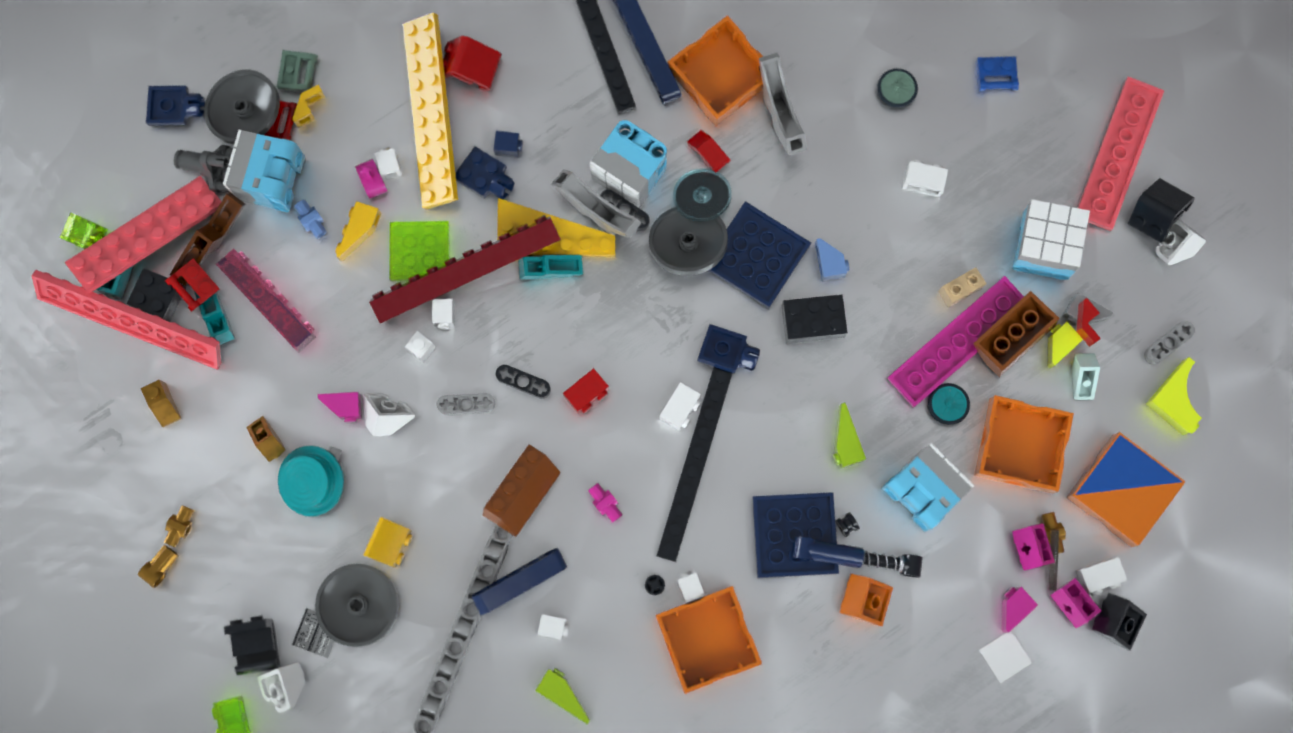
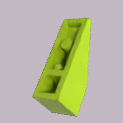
(847, 444)
(559, 691)

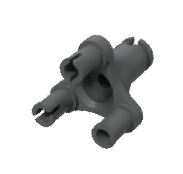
(207, 163)

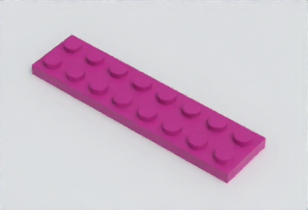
(953, 344)

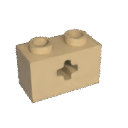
(962, 287)

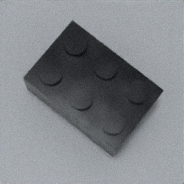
(814, 319)

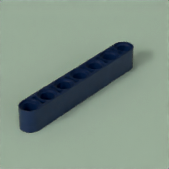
(648, 50)

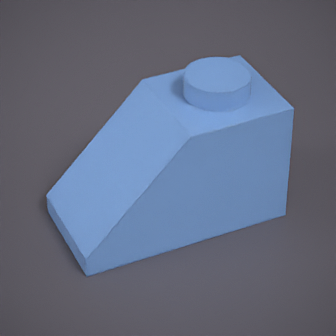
(830, 261)

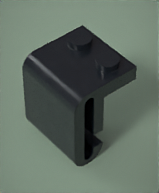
(1159, 209)
(253, 645)

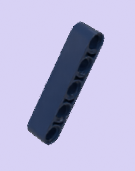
(519, 581)

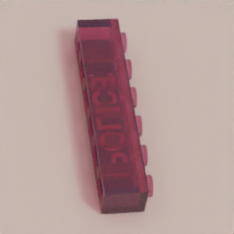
(263, 297)

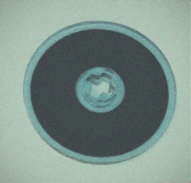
(700, 208)

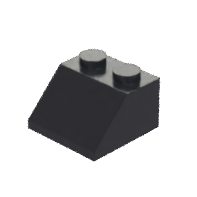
(1119, 621)

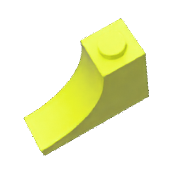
(1172, 400)

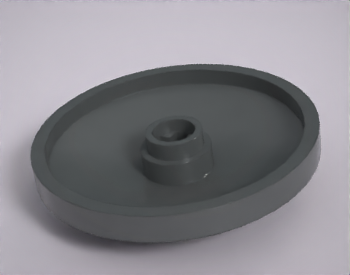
(241, 102)
(687, 245)
(356, 605)

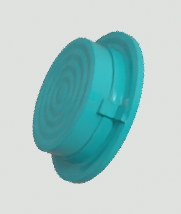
(310, 480)

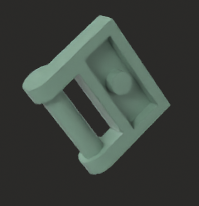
(290, 71)

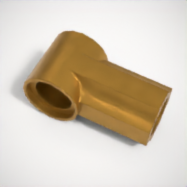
(154, 571)

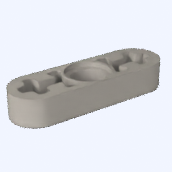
(1162, 355)
(480, 398)

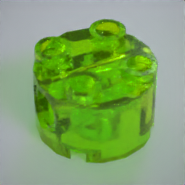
(82, 231)

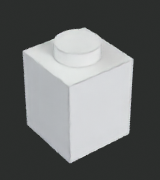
(388, 163)
(443, 313)
(420, 346)
(690, 586)
(553, 627)

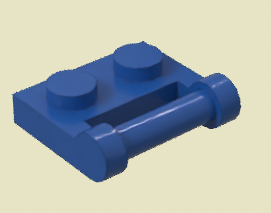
(997, 68)

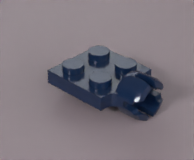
(172, 105)
(484, 175)
(727, 350)

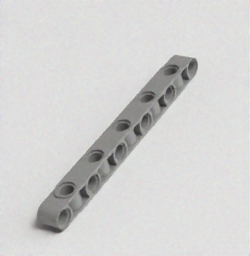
(461, 632)

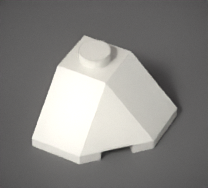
(1180, 243)
(384, 415)
(283, 686)

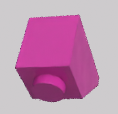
(344, 405)
(1015, 608)

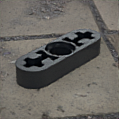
(639, 213)
(511, 370)

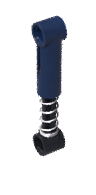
(853, 556)

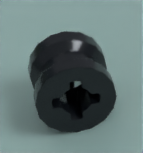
(847, 524)
(654, 585)

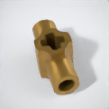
(1050, 523)
(178, 526)

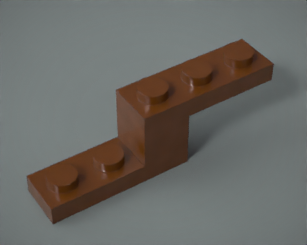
(211, 235)

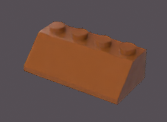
(1015, 333)
(521, 491)

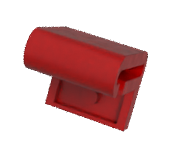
(471, 62)

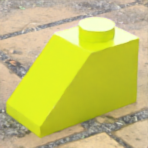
(1061, 342)

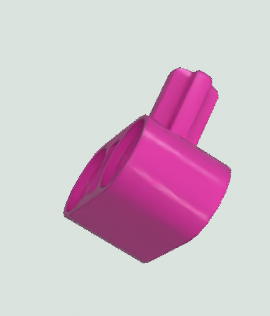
(371, 179)

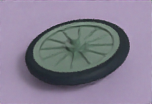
(897, 88)

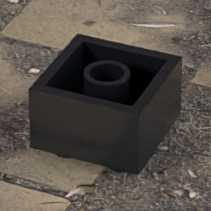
(154, 295)

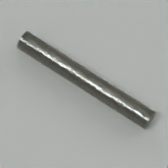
(1053, 568)

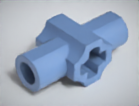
(310, 219)

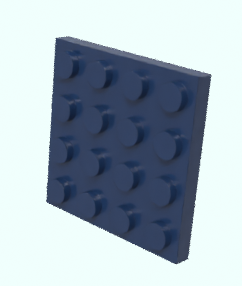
(759, 254)
(782, 519)

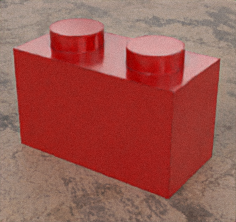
(586, 391)

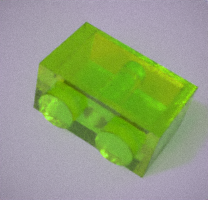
(231, 716)

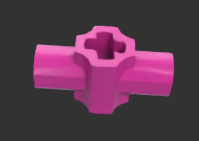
(605, 502)

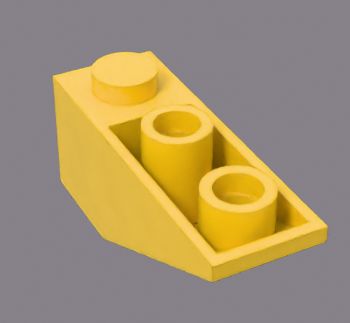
(360, 227)

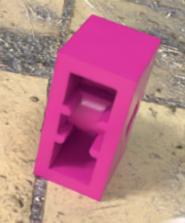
(1033, 546)
(1075, 603)

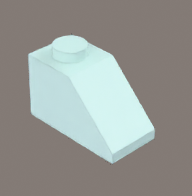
(1085, 376)

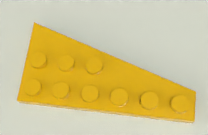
(574, 237)

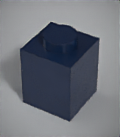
(507, 144)

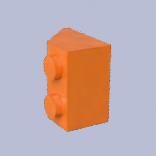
(866, 599)

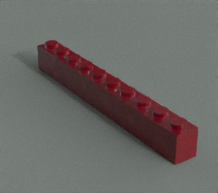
(465, 269)

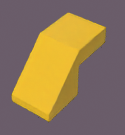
(303, 113)

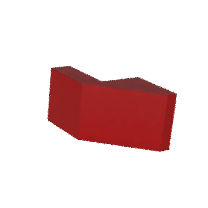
(709, 151)
(1086, 313)

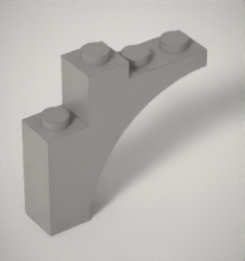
(779, 105)
(591, 204)

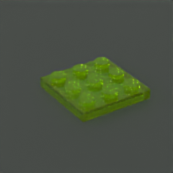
(417, 247)

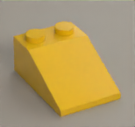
(388, 542)

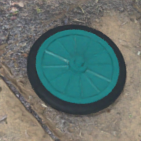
(949, 404)

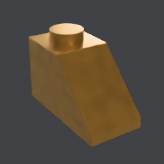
(161, 402)
(265, 439)

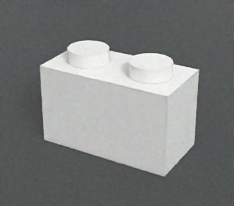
(925, 178)
(680, 406)
(1102, 575)

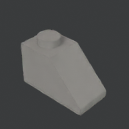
(1072, 311)

